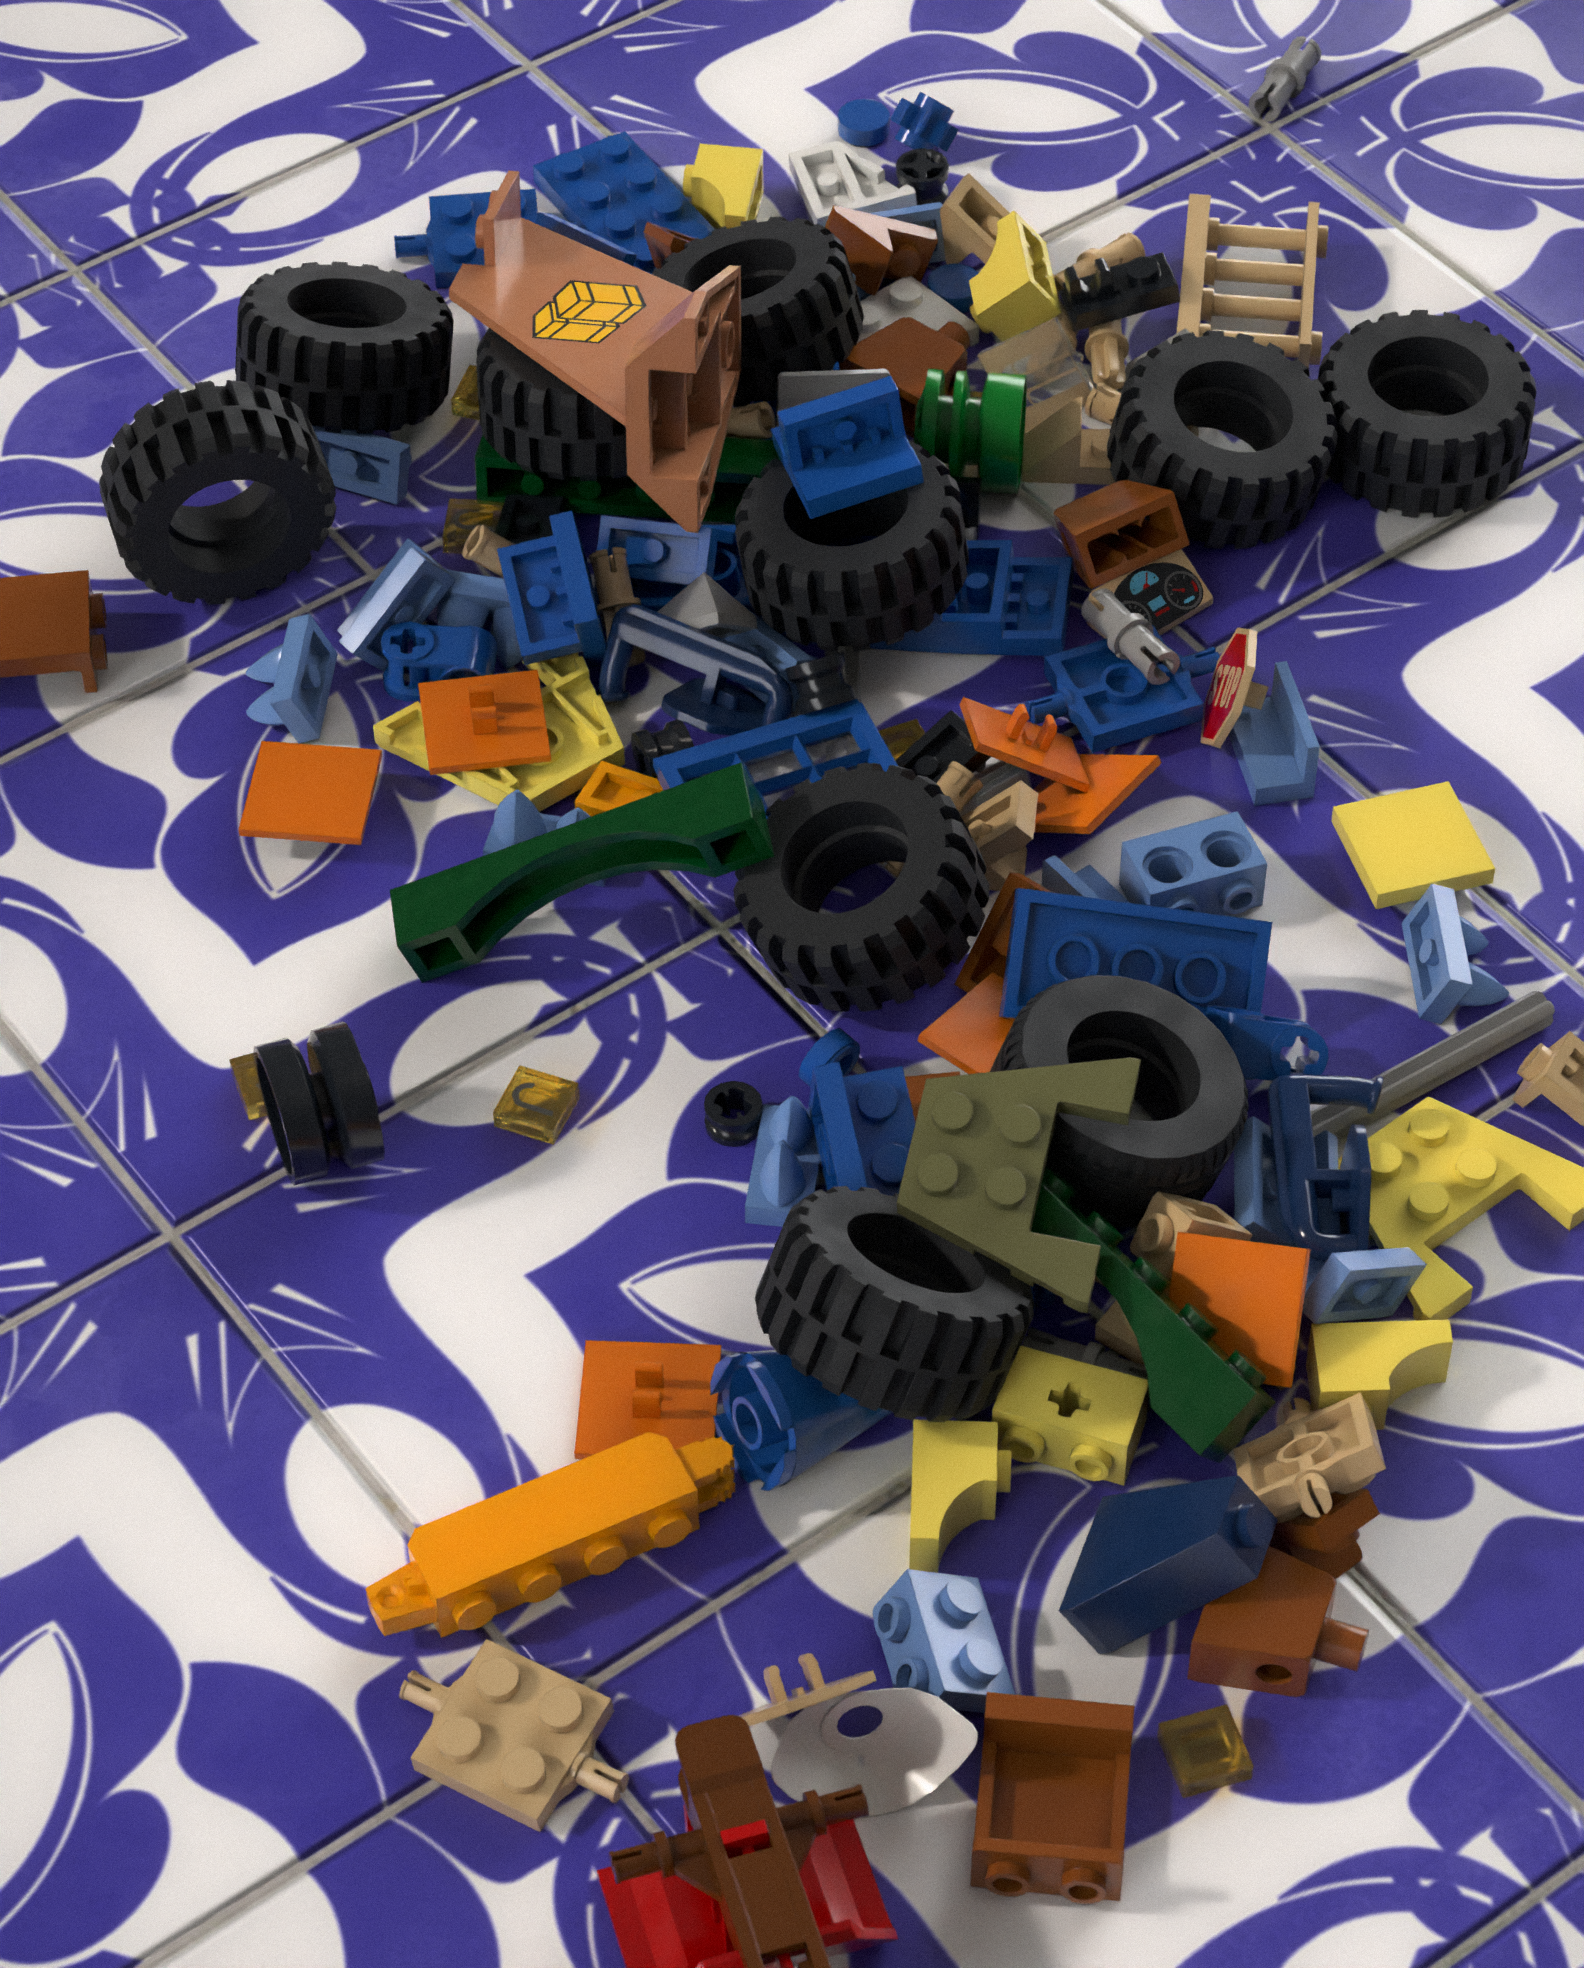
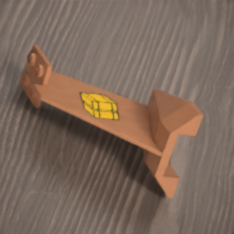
(621, 339)

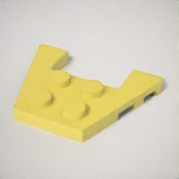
(577, 734)
(1443, 1171)

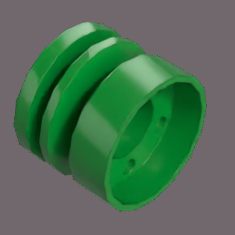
(975, 430)

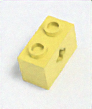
(1071, 1415)

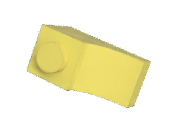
(725, 184)
(1016, 283)
(1375, 1360)
(952, 1484)

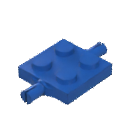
(451, 232)
(1114, 699)

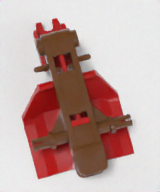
(745, 1876)

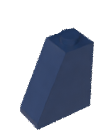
(1164, 1556)

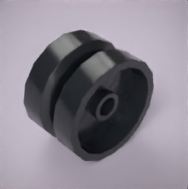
(329, 1100)

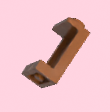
(52, 626)
(1052, 1798)

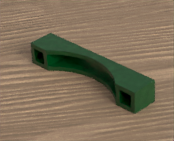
(466, 909)
(1190, 1379)

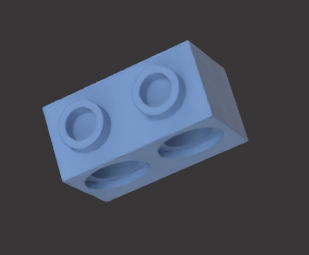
(1196, 867)

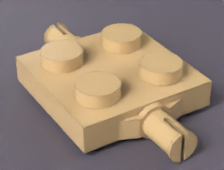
(1312, 1457)
(513, 1735)

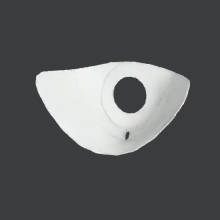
(903, 1758)

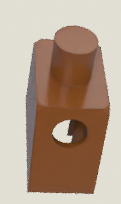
(907, 352)
(1109, 530)
(1274, 1631)

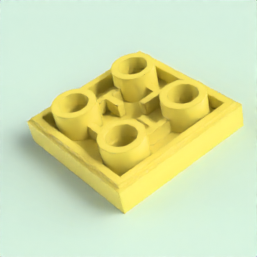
(1410, 842)

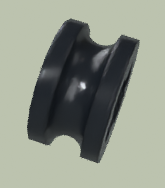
(733, 1096)

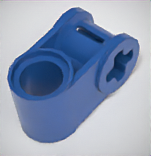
(436, 655)
(1259, 1040)

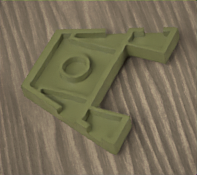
(984, 1157)

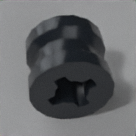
(926, 173)
(820, 683)
(651, 745)

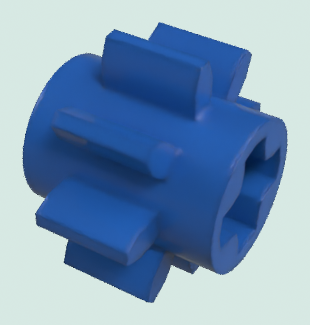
(924, 123)

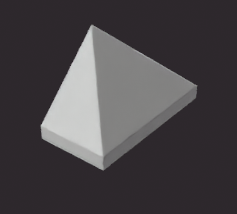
(710, 609)

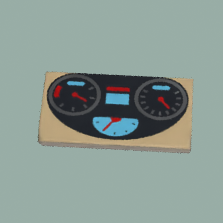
(1160, 591)

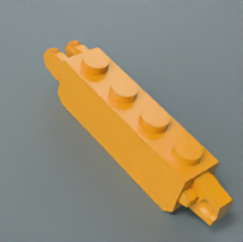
(552, 1533)

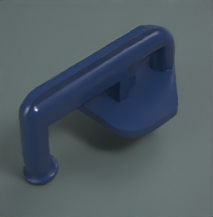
(701, 702)
(1295, 1162)

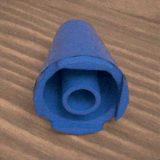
(781, 1417)

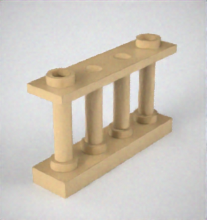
(1204, 268)

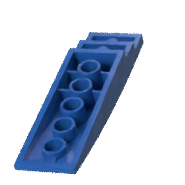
(1001, 610)

